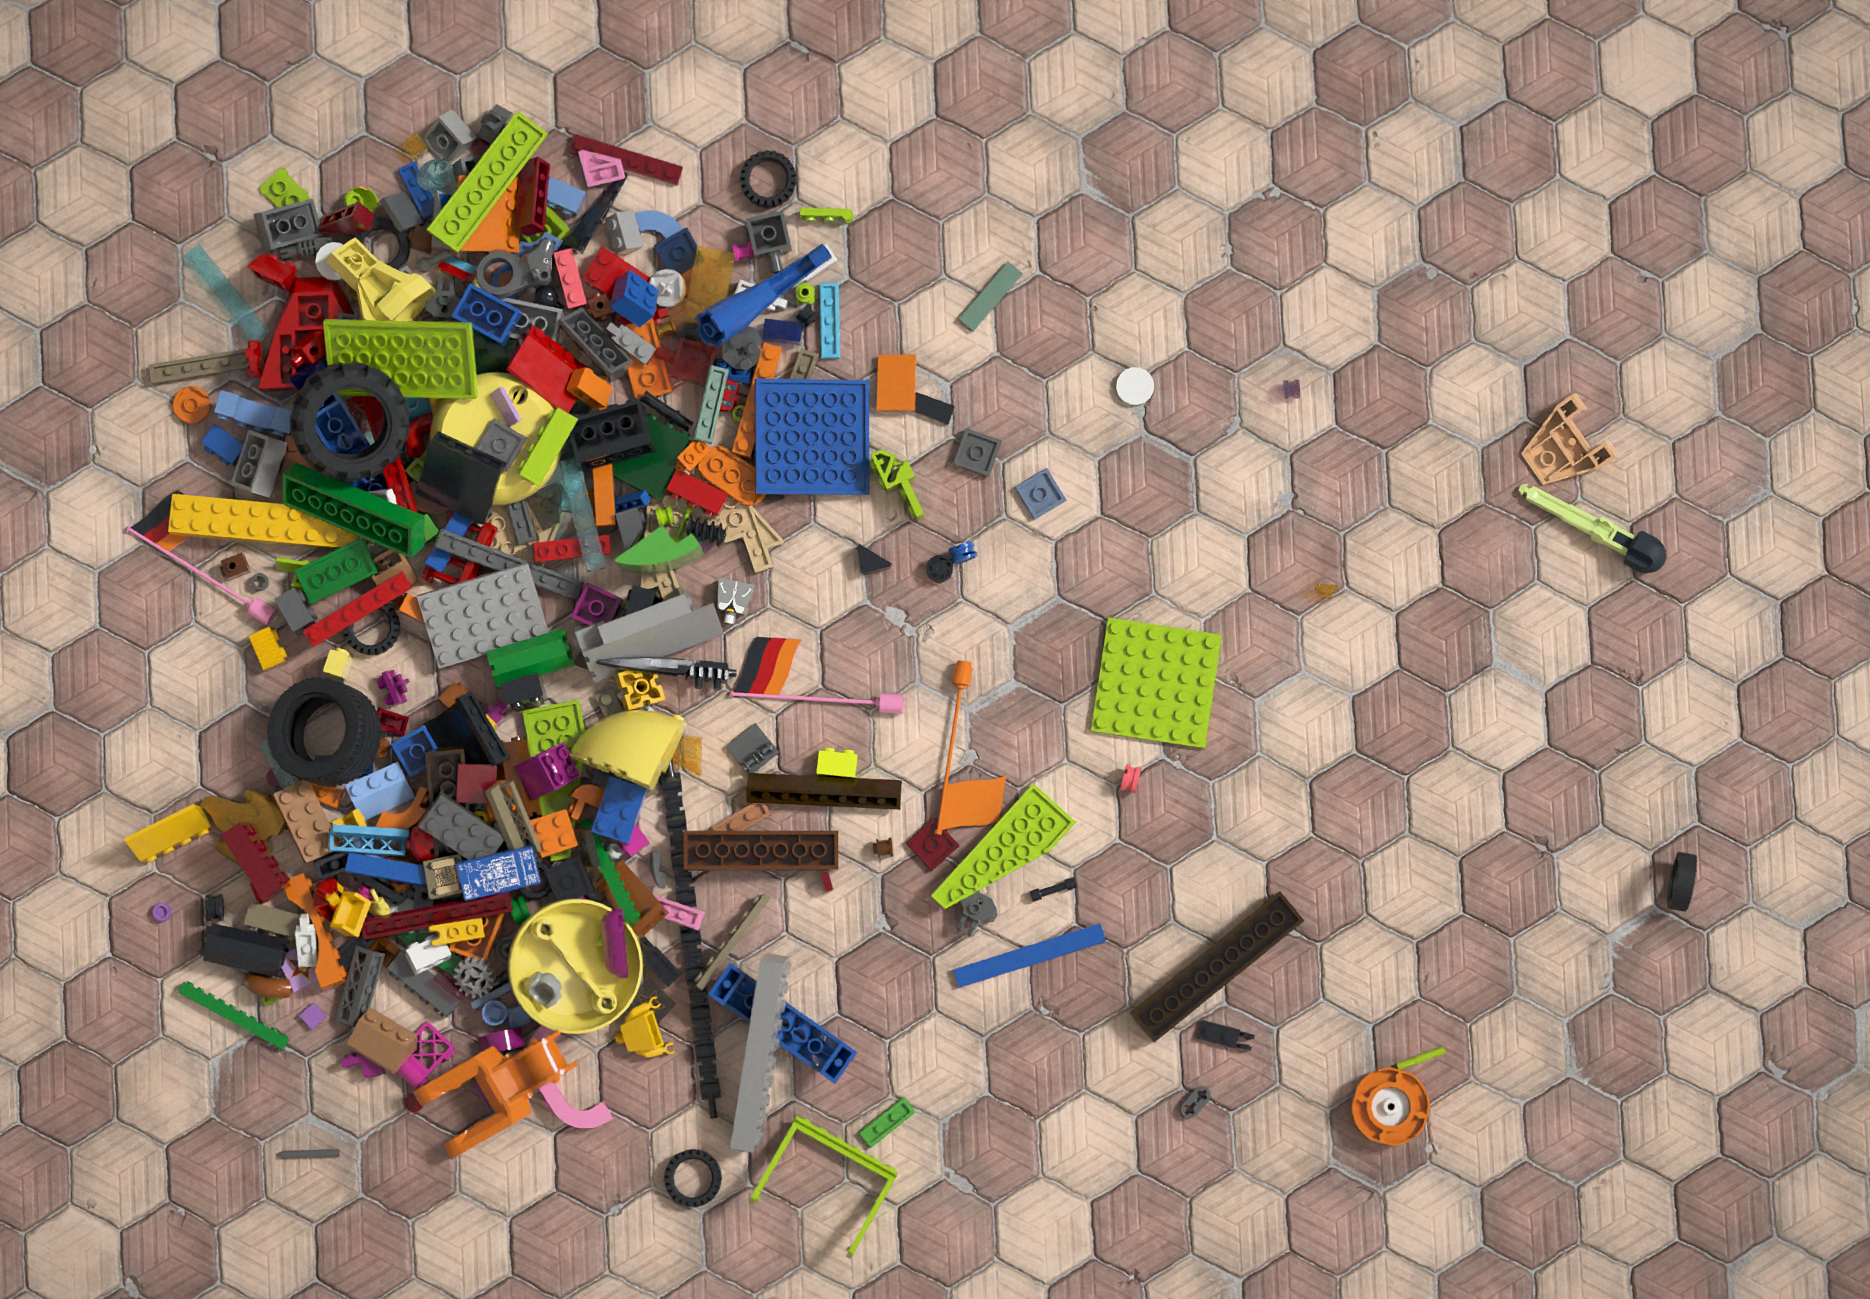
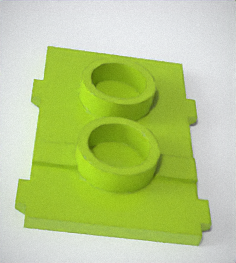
(283, 189)

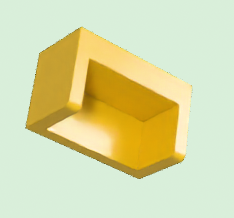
(350, 914)

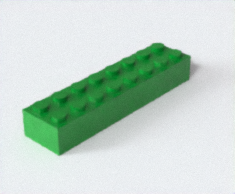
(353, 510)

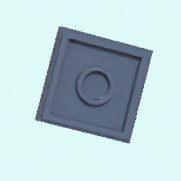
(1040, 494)

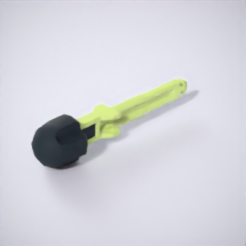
(1641, 551)

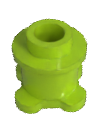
(805, 299)

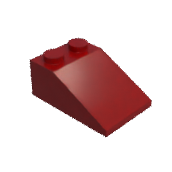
(606, 270)
(273, 271)

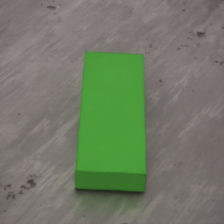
(887, 1122)

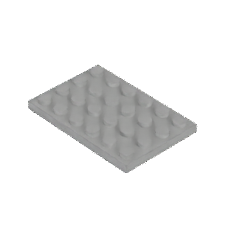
(482, 614)

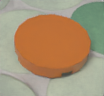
(192, 405)

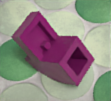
(502, 1040)
(369, 1068)

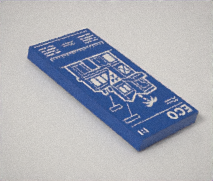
(498, 872)

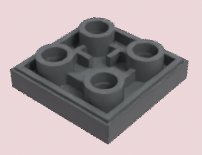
(402, 212)

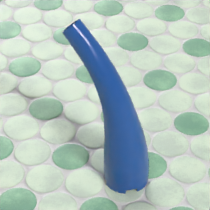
(737, 311)

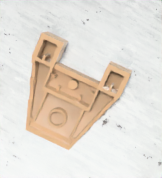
(1561, 449)

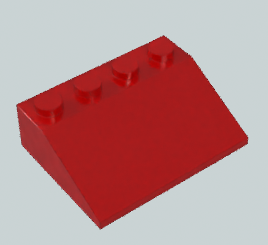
(544, 367)

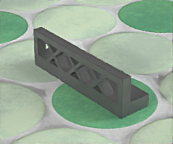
(364, 988)

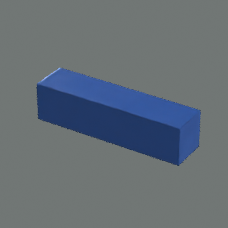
(631, 501)

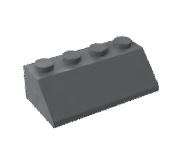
(596, 344)

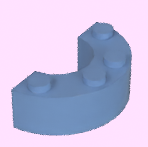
(253, 414)

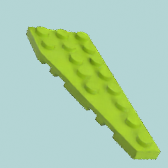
(549, 727)
(1017, 839)

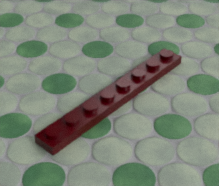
(436, 915)

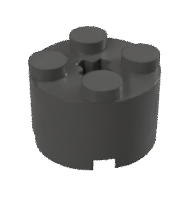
(739, 357)

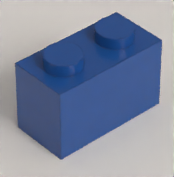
(222, 444)

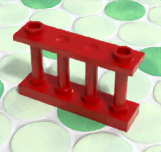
(470, 568)

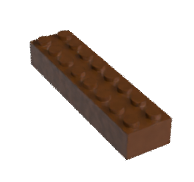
(760, 850)

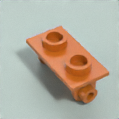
(692, 455)

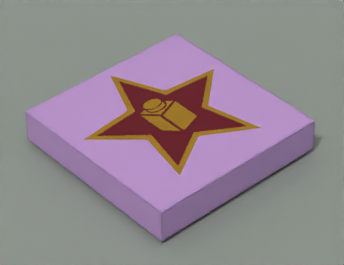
(299, 976)

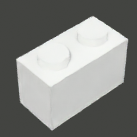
(424, 956)

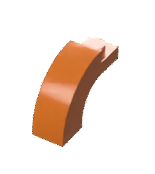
(410, 817)

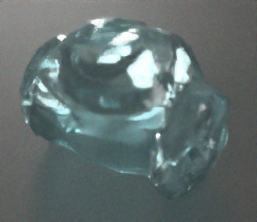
(435, 175)

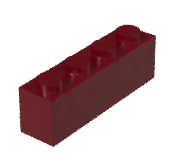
(532, 197)

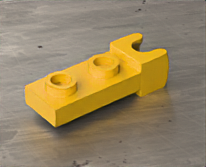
(458, 931)

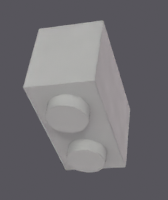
(624, 232)

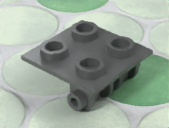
(752, 749)

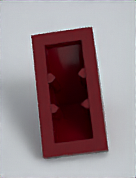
(392, 721)

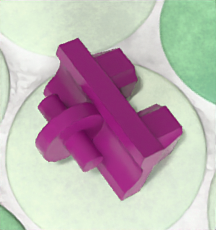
(395, 685)

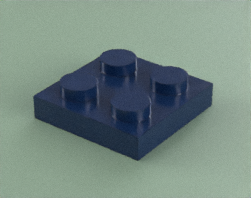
(678, 251)

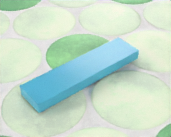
(829, 321)

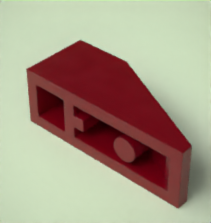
(347, 220)

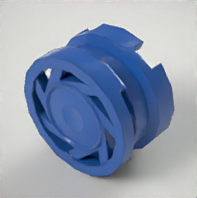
(962, 552)

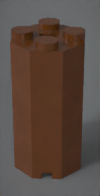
(518, 751)

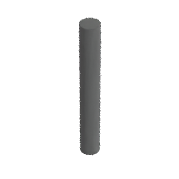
(310, 1153)

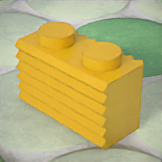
(267, 648)

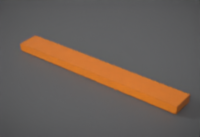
(604, 491)

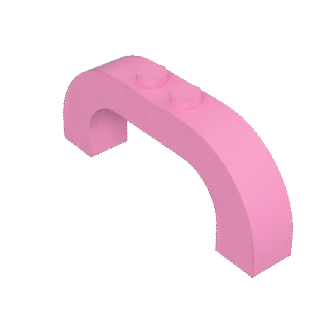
(554, 1099)

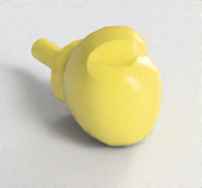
(378, 905)

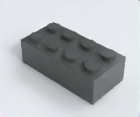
(460, 828)

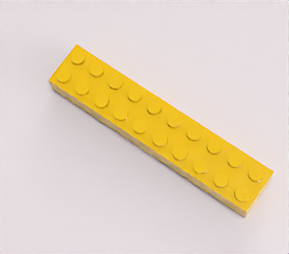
(252, 523)

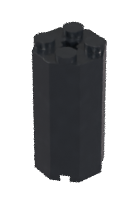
(244, 950)

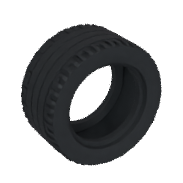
(289, 720)

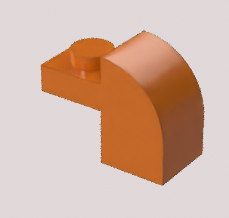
(584, 794)

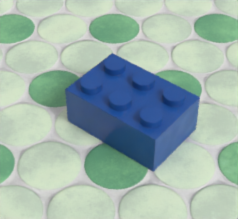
(488, 314)
(619, 810)

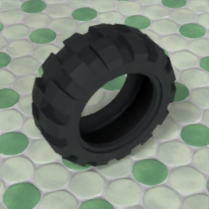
(374, 458)

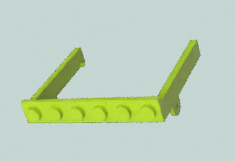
(838, 1145)

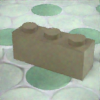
(272, 920)

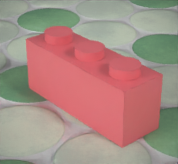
(569, 279)

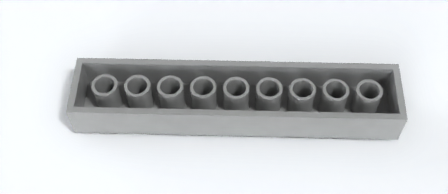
(760, 1052)

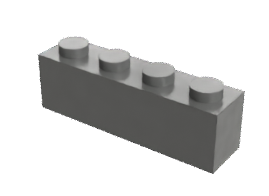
(424, 985)

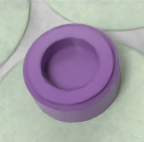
(162, 912)

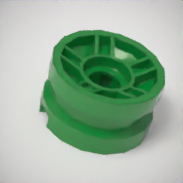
(520, 910)

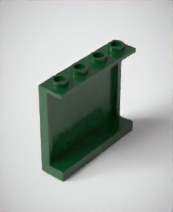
(655, 469)

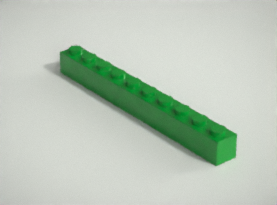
(612, 878)
(233, 1015)

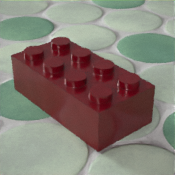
(256, 860)

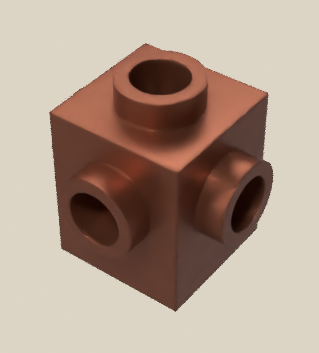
(600, 314)

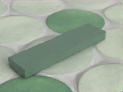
(990, 296)
(710, 404)

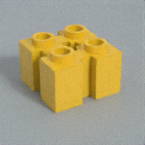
(633, 698)

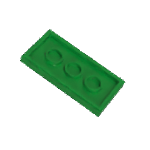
(336, 571)

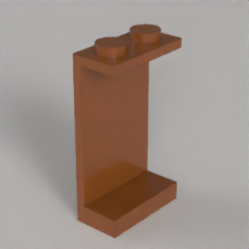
(645, 902)

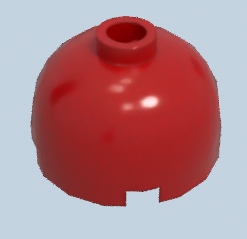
(421, 844)

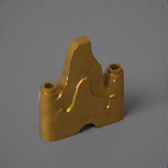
(258, 810)

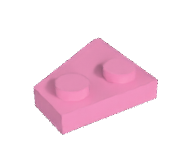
(600, 168)

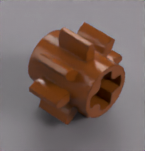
(383, 748)

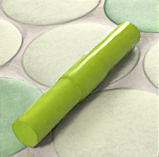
(1420, 1058)

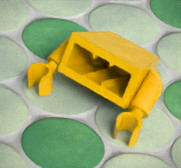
(642, 1032)

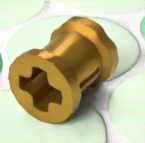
(666, 329)

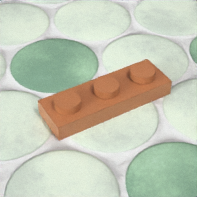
(744, 818)

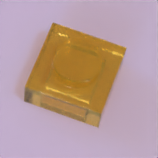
(415, 146)

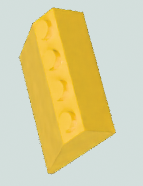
(169, 833)

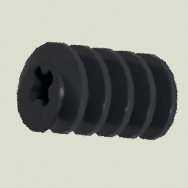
(706, 531)

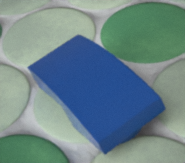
(734, 374)

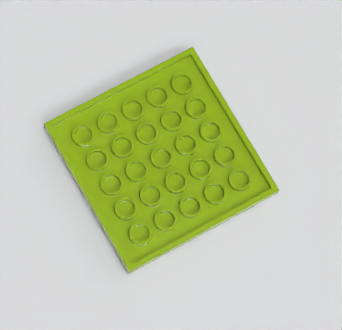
(1156, 683)

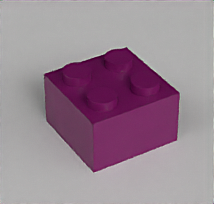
(596, 606)

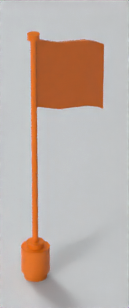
(971, 800)

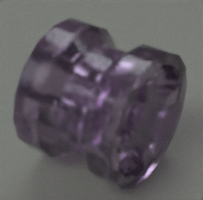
(1291, 389)

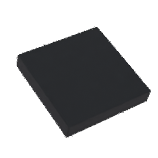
(569, 880)

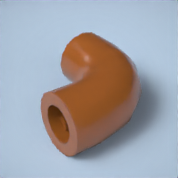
(266, 986)

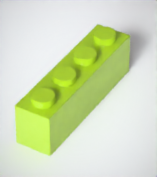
(547, 447)

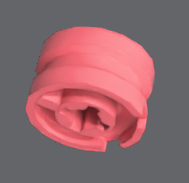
(1130, 778)

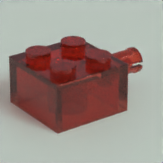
(688, 361)

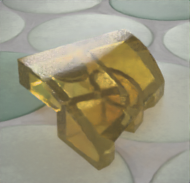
(687, 759)

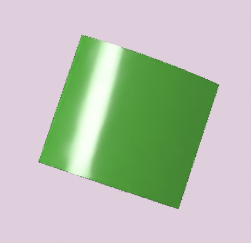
(659, 553)

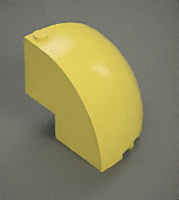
(631, 745)

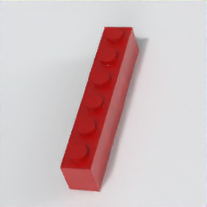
(358, 609)

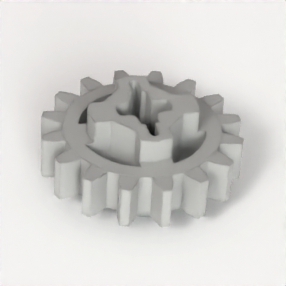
(475, 973)

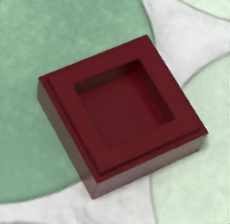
(827, 882)

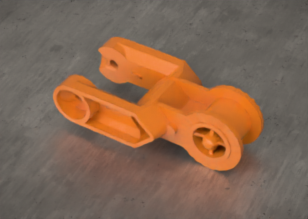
(505, 1083)

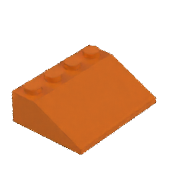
(498, 227)

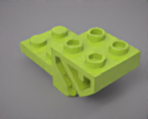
(883, 463)

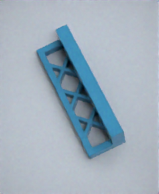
(364, 833)

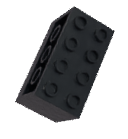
(612, 435)

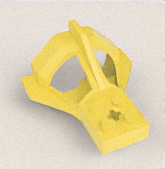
(380, 289)

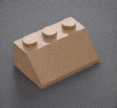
(382, 1040)

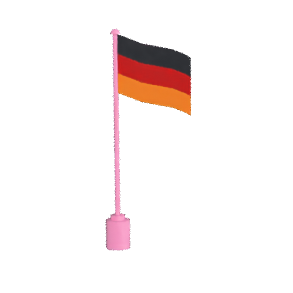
(155, 532)
(769, 667)

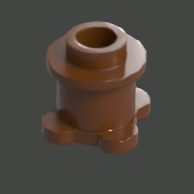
(883, 847)

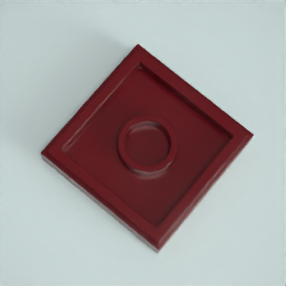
(474, 781)
(931, 847)

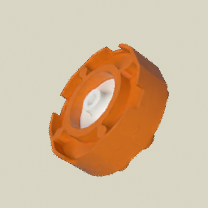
(1409, 1106)

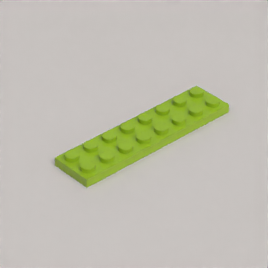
(487, 182)

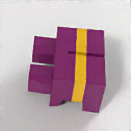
(496, 714)

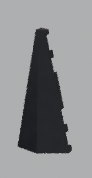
(586, 228)

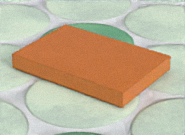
(896, 383)

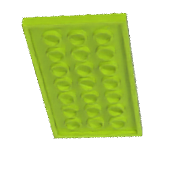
(416, 355)

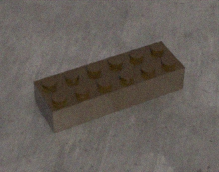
(442, 776)

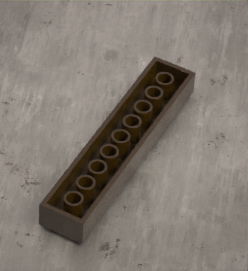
(1216, 967)

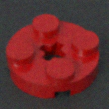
(254, 355)

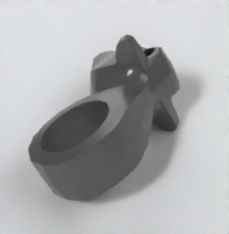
(529, 270)

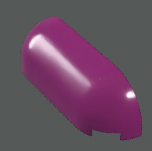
(614, 943)

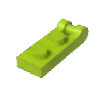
(826, 214)

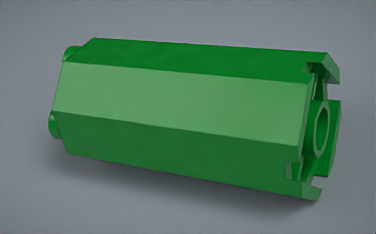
(534, 655)

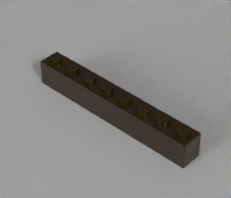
(823, 791)

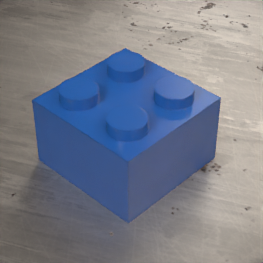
(634, 298)
(411, 750)

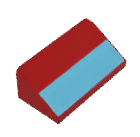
(459, 269)

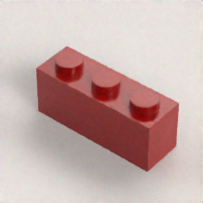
(697, 493)

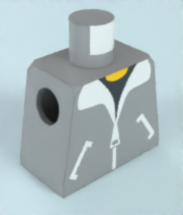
(733, 598)

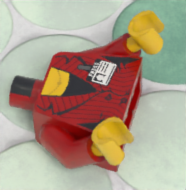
(328, 896)

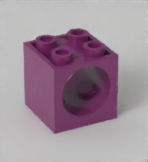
(547, 771)

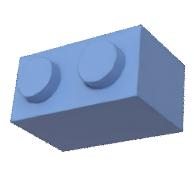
(565, 197)

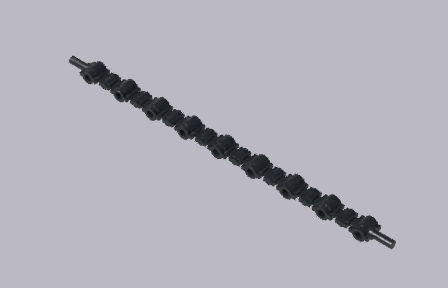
(691, 938)

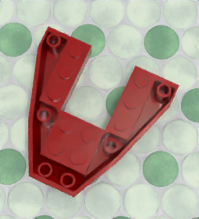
(304, 311)

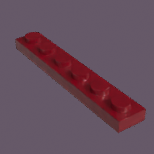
(630, 160)

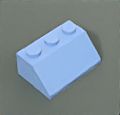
(380, 791)

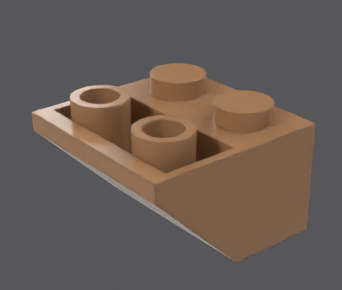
(390, 564)

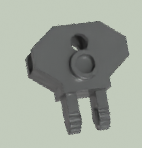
(494, 123)
(443, 300)
(976, 912)

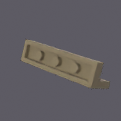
(508, 818)

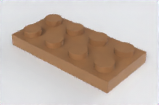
(305, 820)

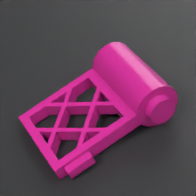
(413, 1070)

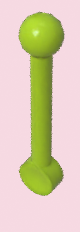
(688, 510)

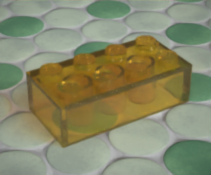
(709, 280)

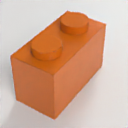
(589, 388)

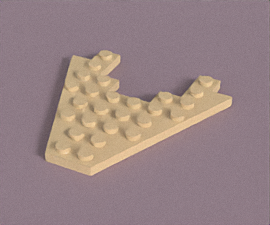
(741, 522)

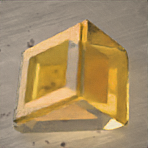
(1326, 589)

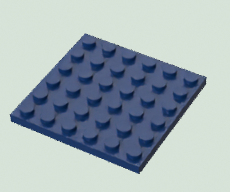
(812, 437)

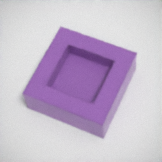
(313, 1016)

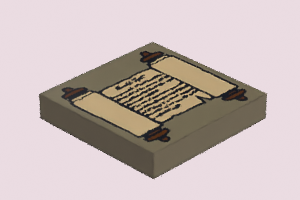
(443, 877)

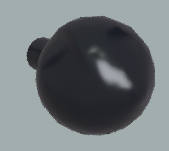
(548, 297)

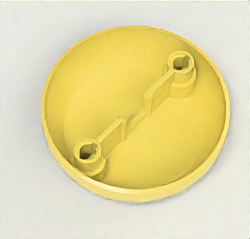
(470, 419)
(577, 962)

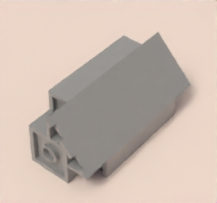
(648, 633)

